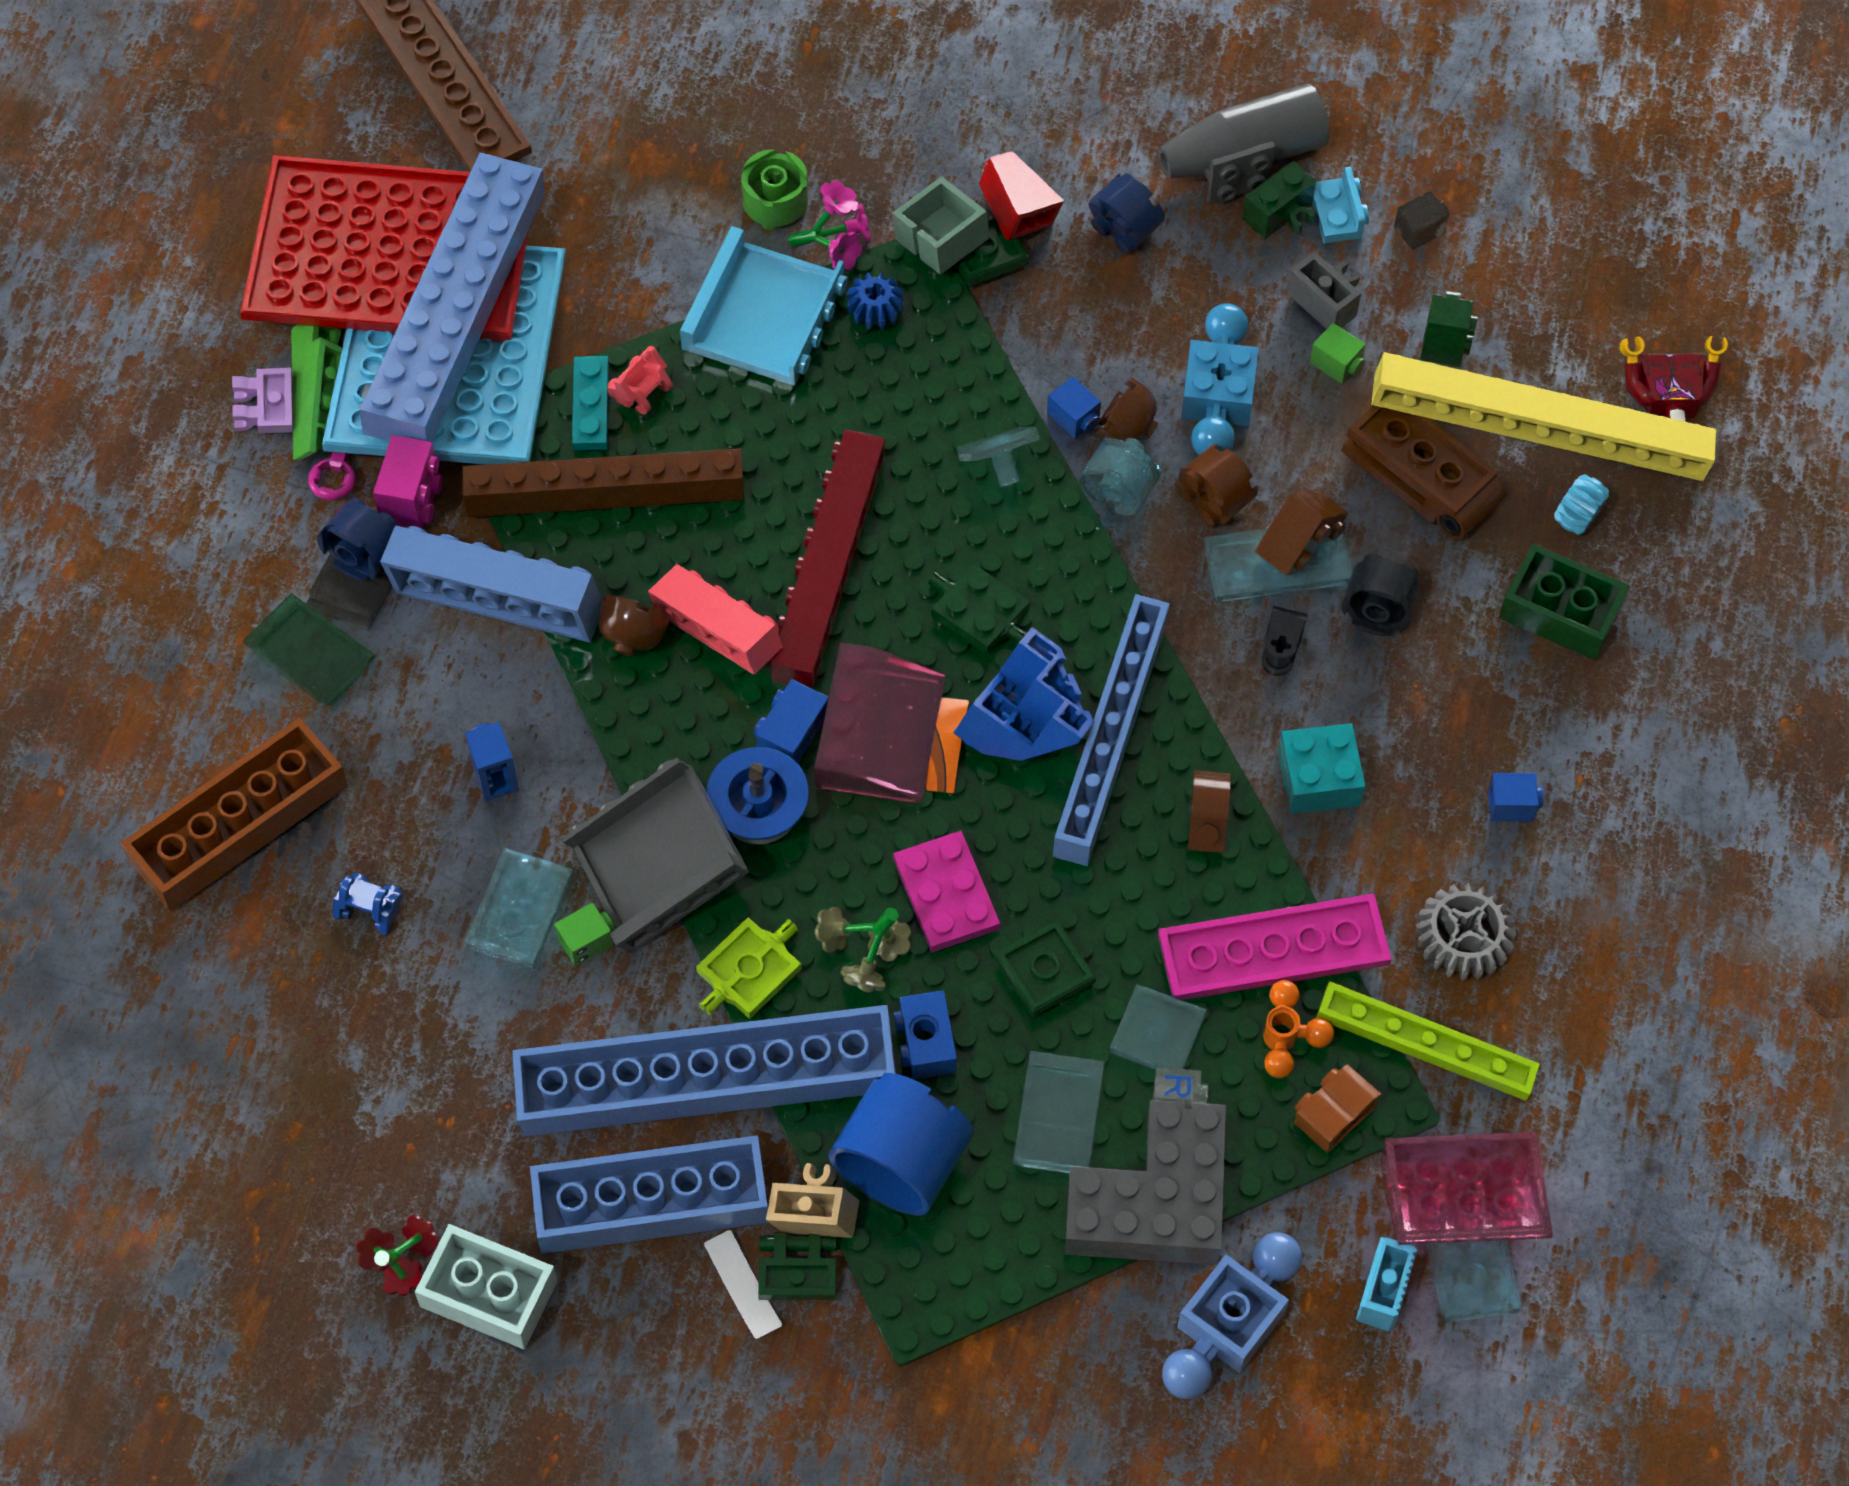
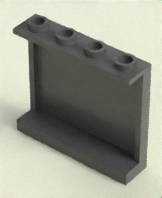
(656, 853)

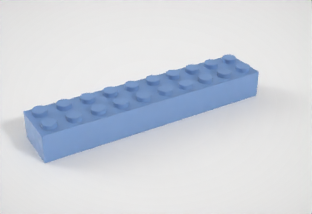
(453, 300)
(701, 1070)

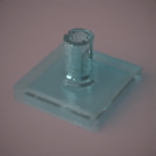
(999, 449)

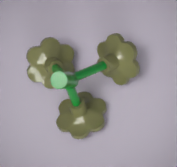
(887, 939)

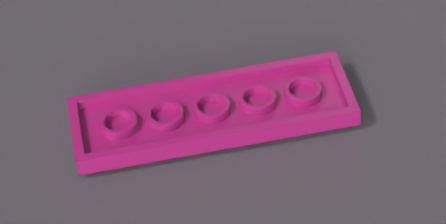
(1274, 947)

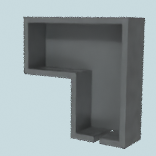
(1160, 1212)

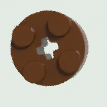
(1216, 485)

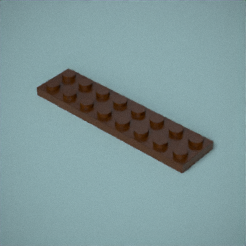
(446, 79)

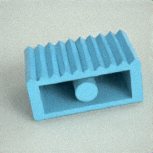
(1386, 1284)

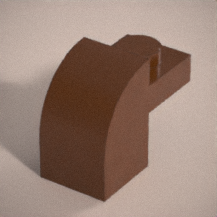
(1209, 811)

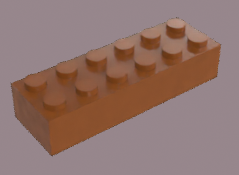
(234, 814)

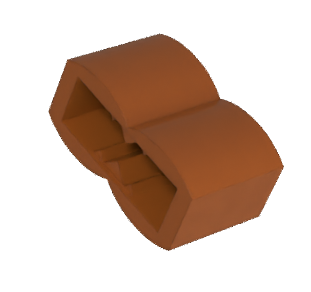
(1336, 1107)

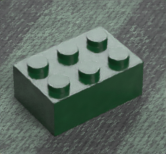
(1564, 601)

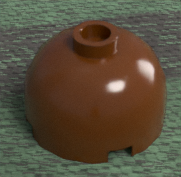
(1129, 414)
(631, 624)

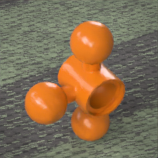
(1317, 1032)

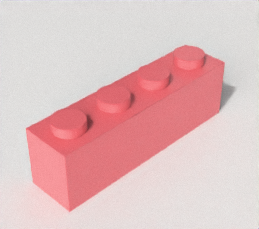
(717, 618)

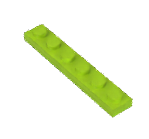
(1428, 1041)

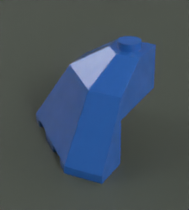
(1027, 705)

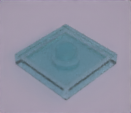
(1157, 1029)

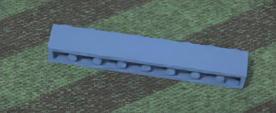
(1110, 730)

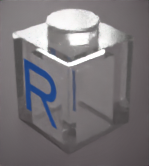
(1179, 1086)

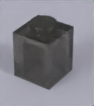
(1421, 220)

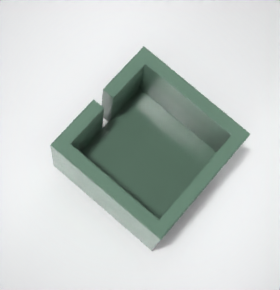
(940, 225)

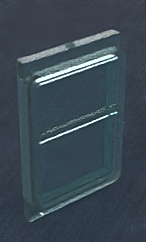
(1058, 1112)

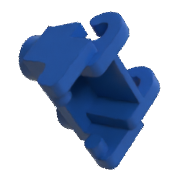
(363, 895)

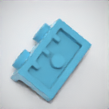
(1340, 208)

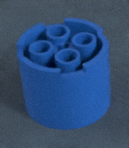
(901, 1144)

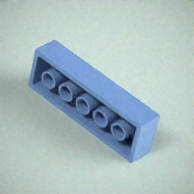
(492, 582)
(648, 1194)

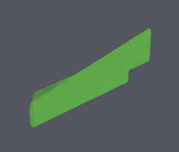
(313, 381)

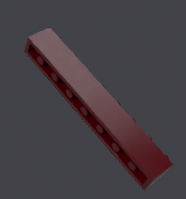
(828, 557)

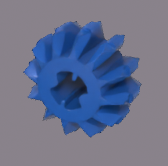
(875, 301)

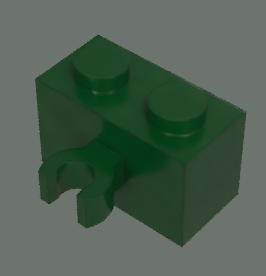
(1280, 201)
(1448, 330)

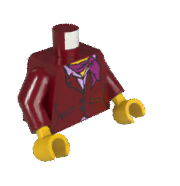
(1671, 382)

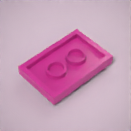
(946, 891)

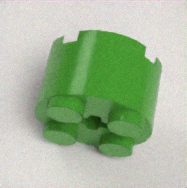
(774, 188)

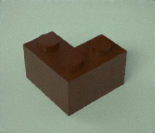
(1298, 528)

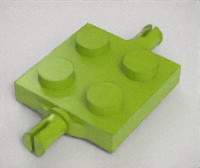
(749, 967)

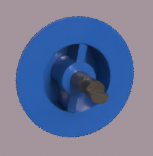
(758, 794)

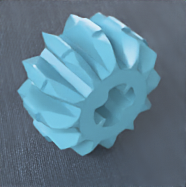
(1581, 504)

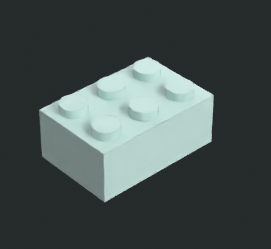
(486, 1286)

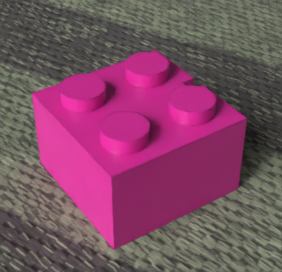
(408, 482)

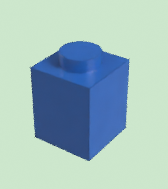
(1074, 408)
(1514, 797)

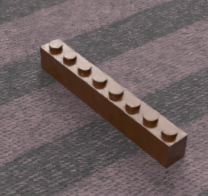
(603, 483)

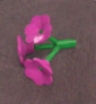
(846, 246)

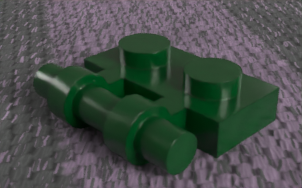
(797, 1277)

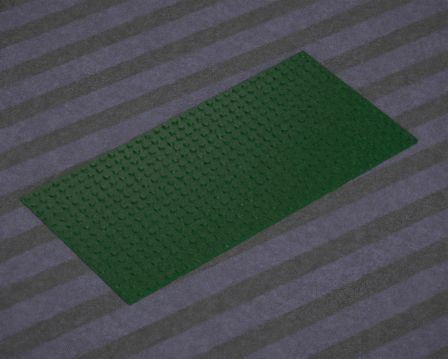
(927, 388)

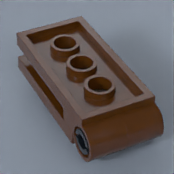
(1425, 468)

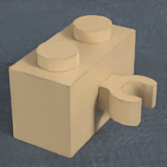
(813, 1206)

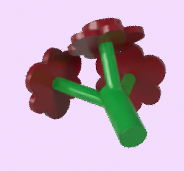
(379, 1251)

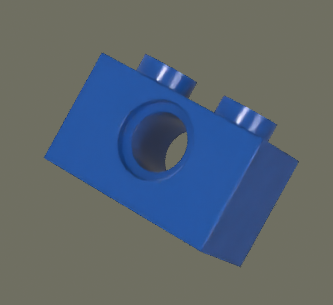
(929, 1014)

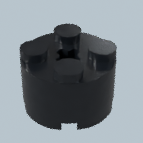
(1381, 595)

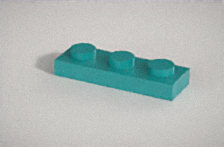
(590, 403)

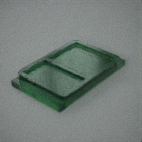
(308, 649)

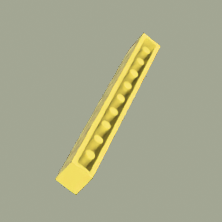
(1544, 416)

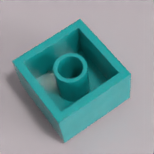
(1321, 768)

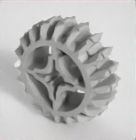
(1446, 911)

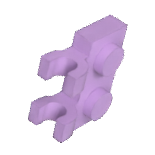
(274, 401)

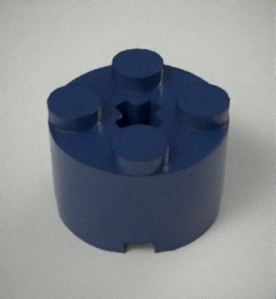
(1125, 212)
(357, 539)

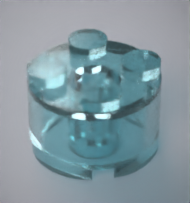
(1120, 475)

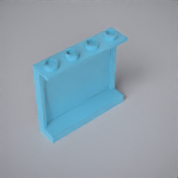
(762, 309)

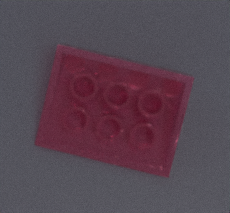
(878, 725)
(1465, 1188)

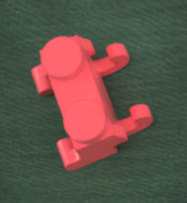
(640, 379)

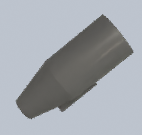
(1244, 140)

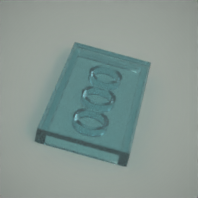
(1243, 574)

